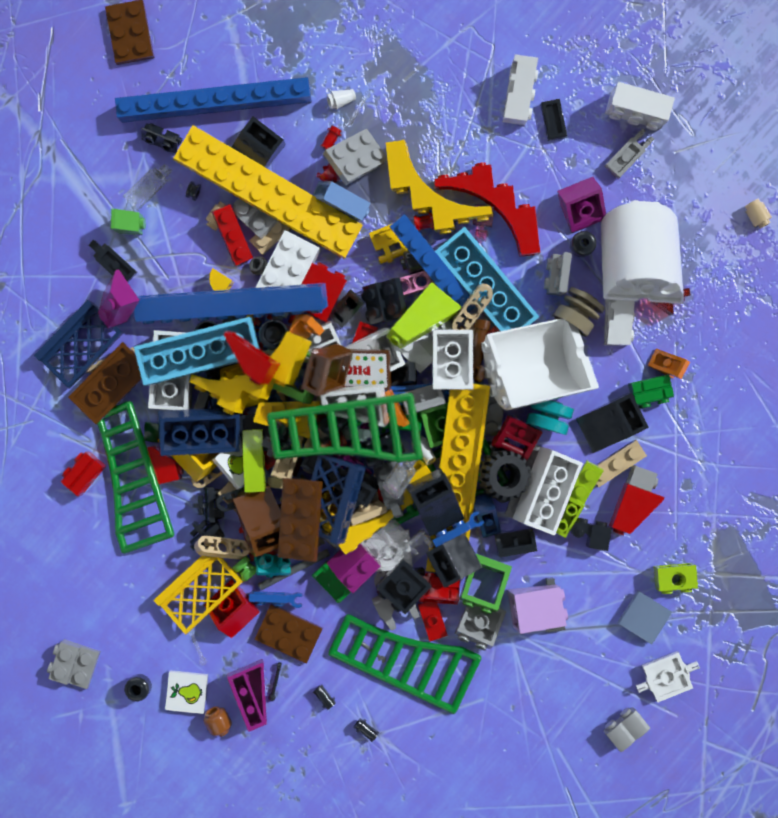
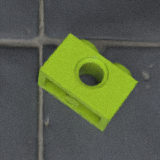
(664, 573)

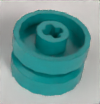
(549, 416)

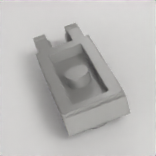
(627, 155)

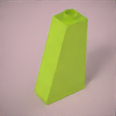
(423, 316)

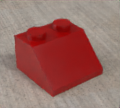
(233, 611)

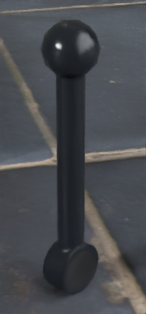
(272, 697)

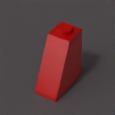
(633, 508)

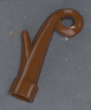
(481, 328)

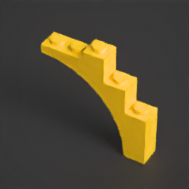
(445, 212)
(235, 392)

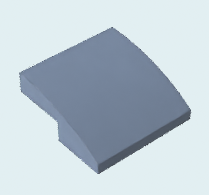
(644, 617)

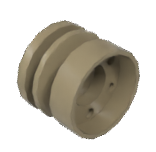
(580, 309)

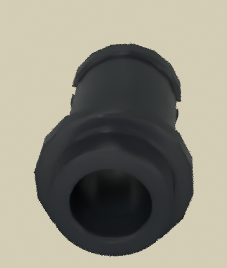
(324, 697)
(365, 729)

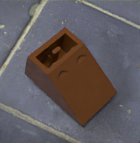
(259, 520)

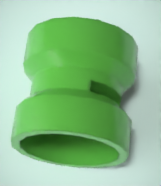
(245, 569)

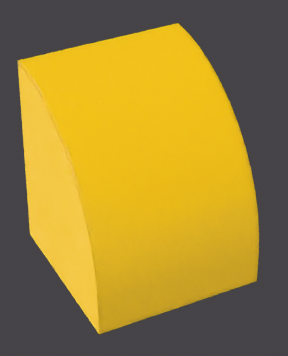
(219, 281)

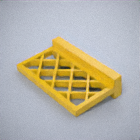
(185, 580)

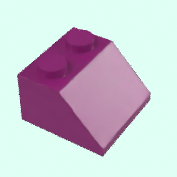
(582, 204)
(117, 301)
(354, 567)

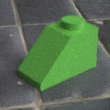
(127, 222)

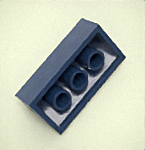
(198, 431)

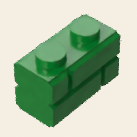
(652, 390)

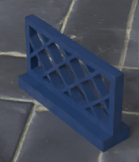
(65, 334)
(347, 500)

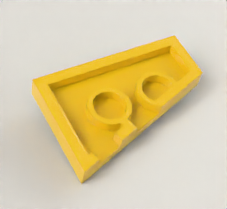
(301, 422)

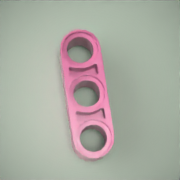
(410, 280)

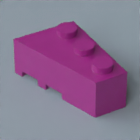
(249, 692)

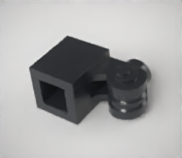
(597, 534)

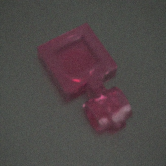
(481, 234)

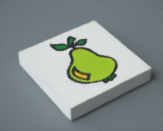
(231, 466)
(186, 692)

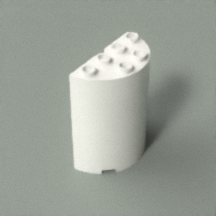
(641, 253)
(536, 364)

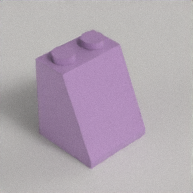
(537, 608)

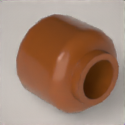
(217, 721)

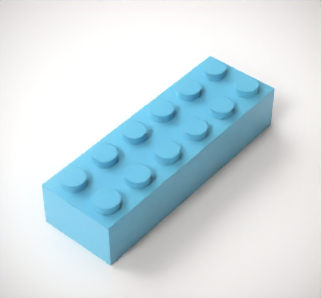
(475, 267)
(191, 352)

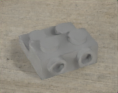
(253, 218)
(558, 274)
(479, 627)
(73, 664)

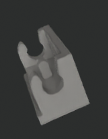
(425, 398)

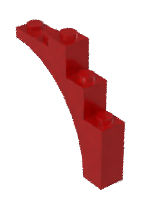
(480, 184)

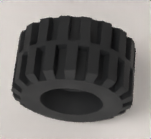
(517, 480)

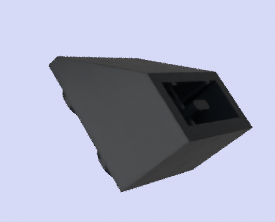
(454, 560)

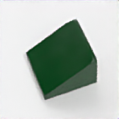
(151, 432)

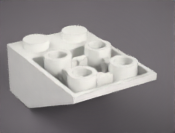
(379, 341)

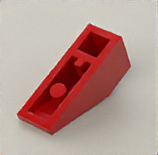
(252, 360)

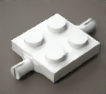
(667, 676)

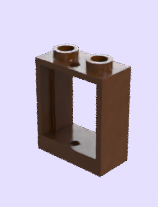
(326, 369)

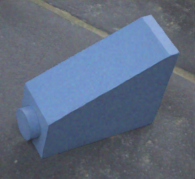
(342, 200)

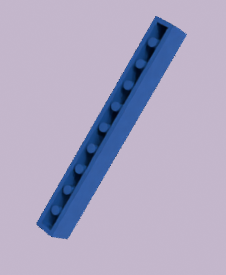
(213, 100)
(231, 303)

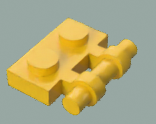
(382, 239)

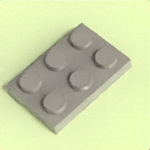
(355, 156)

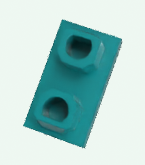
(272, 565)

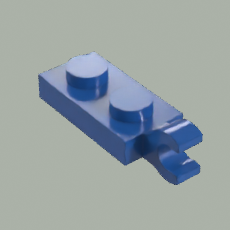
(459, 528)
(276, 598)

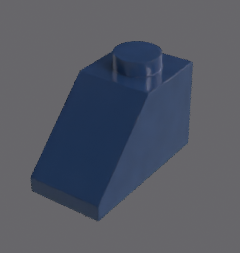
(488, 514)

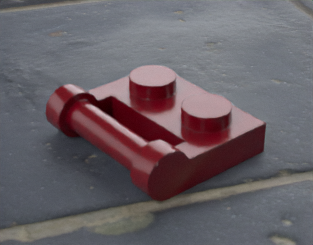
(519, 432)

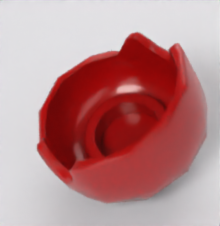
(329, 174)

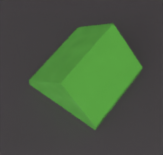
(434, 424)

